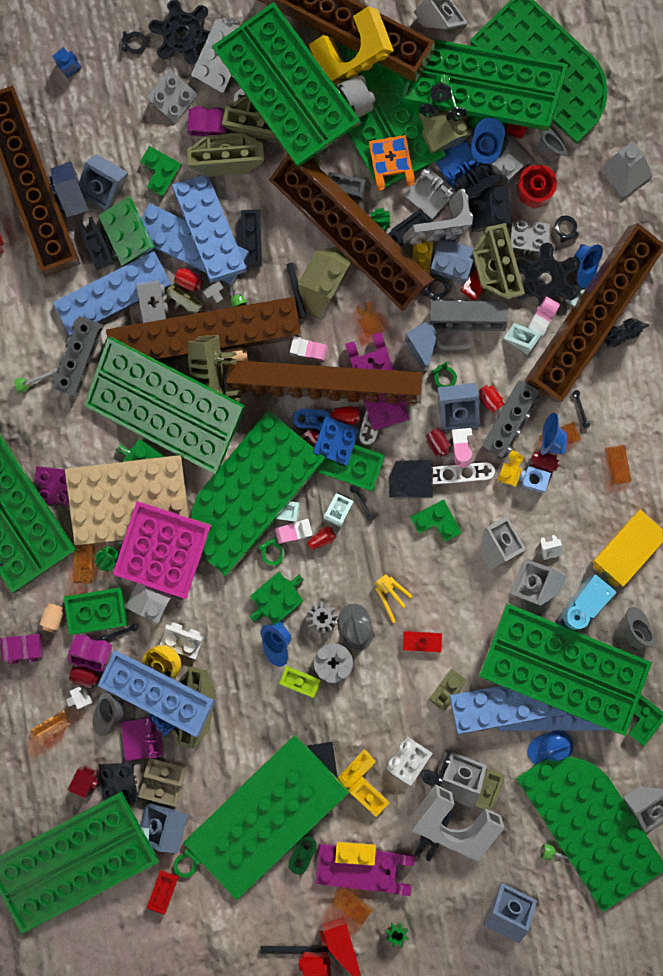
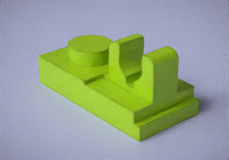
(300, 682)

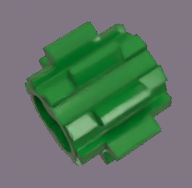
(381, 217)
(106, 558)
(394, 939)

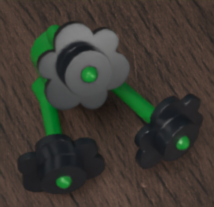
(442, 90)

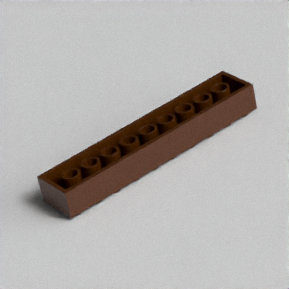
(336, 20)
(33, 188)
(352, 231)
(595, 313)
(236, 327)
(326, 382)

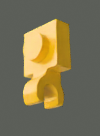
(511, 472)

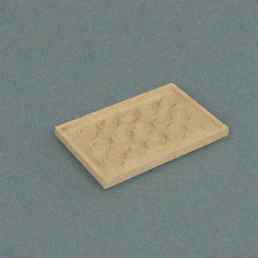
(106, 495)

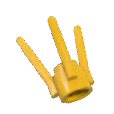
(385, 585)

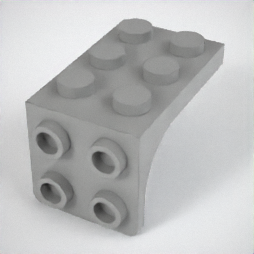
(209, 66)
(434, 231)

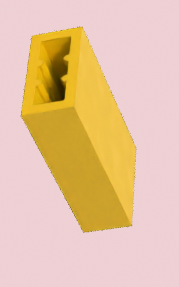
(629, 549)

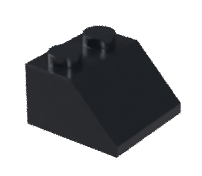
(490, 209)

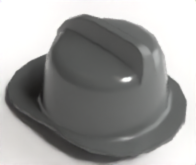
(551, 145)
(356, 626)
(639, 630)
(108, 711)

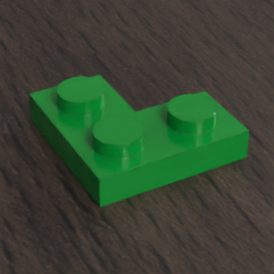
(164, 168)
(438, 516)
(649, 721)

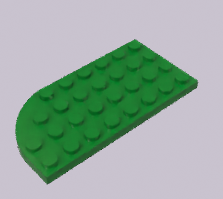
(530, 31)
(252, 490)
(592, 827)

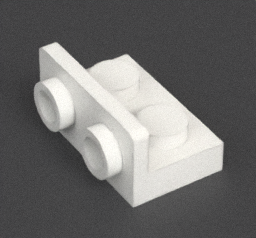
(182, 641)
(409, 761)

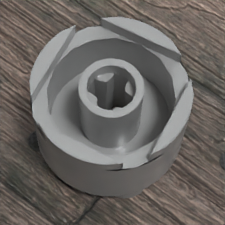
(357, 95)
(341, 670)

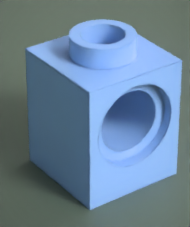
(543, 478)

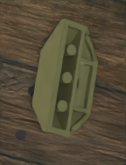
(244, 118)
(225, 154)
(497, 263)
(322, 280)
(200, 681)

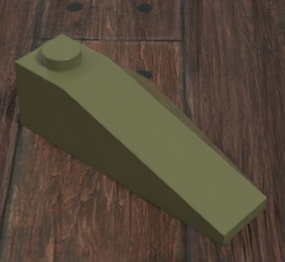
(443, 133)

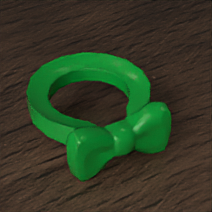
(436, 372)
(262, 547)
(187, 853)

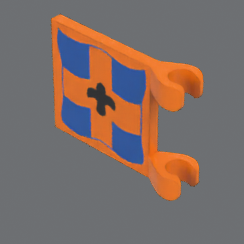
(391, 157)

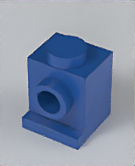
(66, 62)

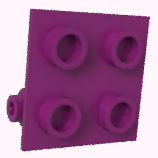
(52, 485)
(141, 739)

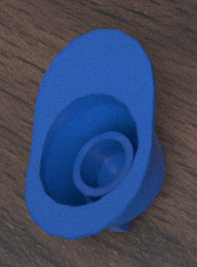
(488, 140)
(588, 260)
(553, 437)
(275, 643)
(551, 746)

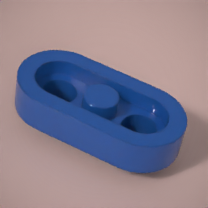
(311, 417)

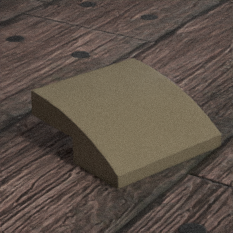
(162, 783)

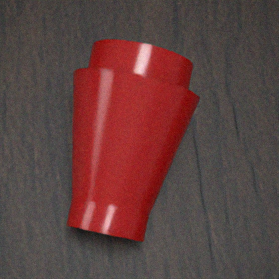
(322, 537)

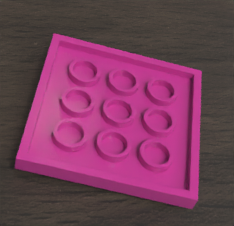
(161, 549)

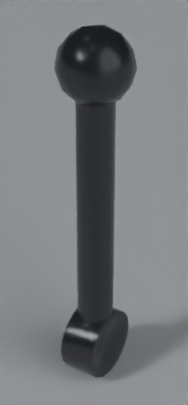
(114, 255)
(576, 394)
(353, 489)
(133, 627)

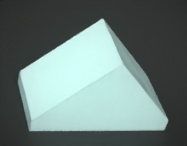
(522, 337)
(338, 510)

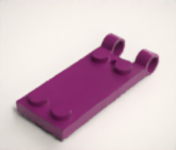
(380, 414)
(363, 876)

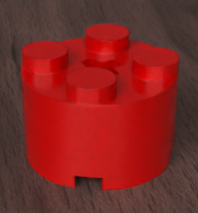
(541, 195)
(315, 964)

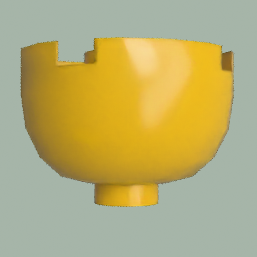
(164, 660)

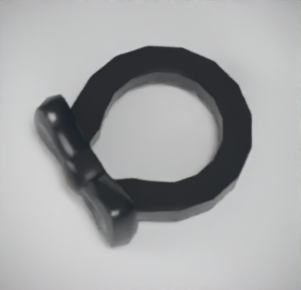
(126, 47)
(563, 237)
(427, 292)

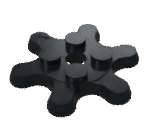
(177, 21)
(547, 264)

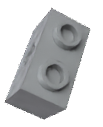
(145, 291)

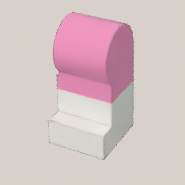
(543, 315)
(308, 350)
(461, 452)
(294, 532)

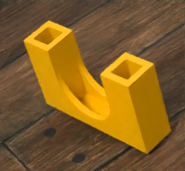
(374, 47)

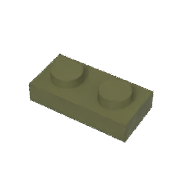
(490, 789)

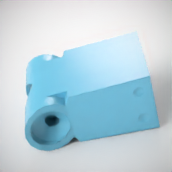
(586, 603)

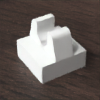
(213, 291)
(552, 548)
(79, 697)

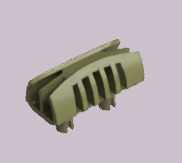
(206, 363)

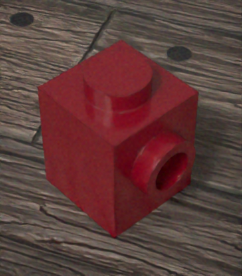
(83, 782)

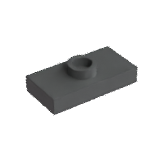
(350, 185)

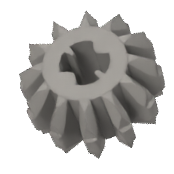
(327, 621)

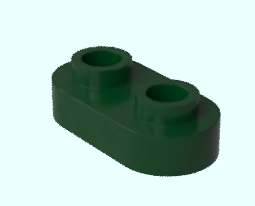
(302, 854)

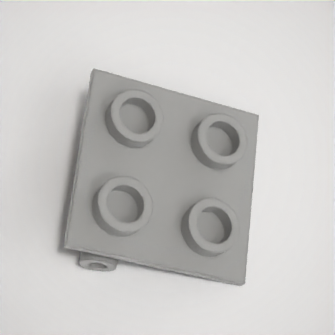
(171, 96)
(430, 193)
(528, 236)

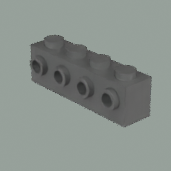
(468, 315)
(77, 356)
(509, 420)

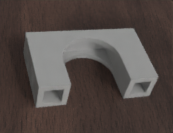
(469, 841)

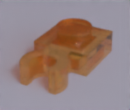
(370, 322)

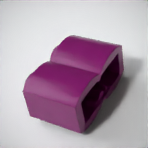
(205, 122)
(21, 647)
(89, 653)

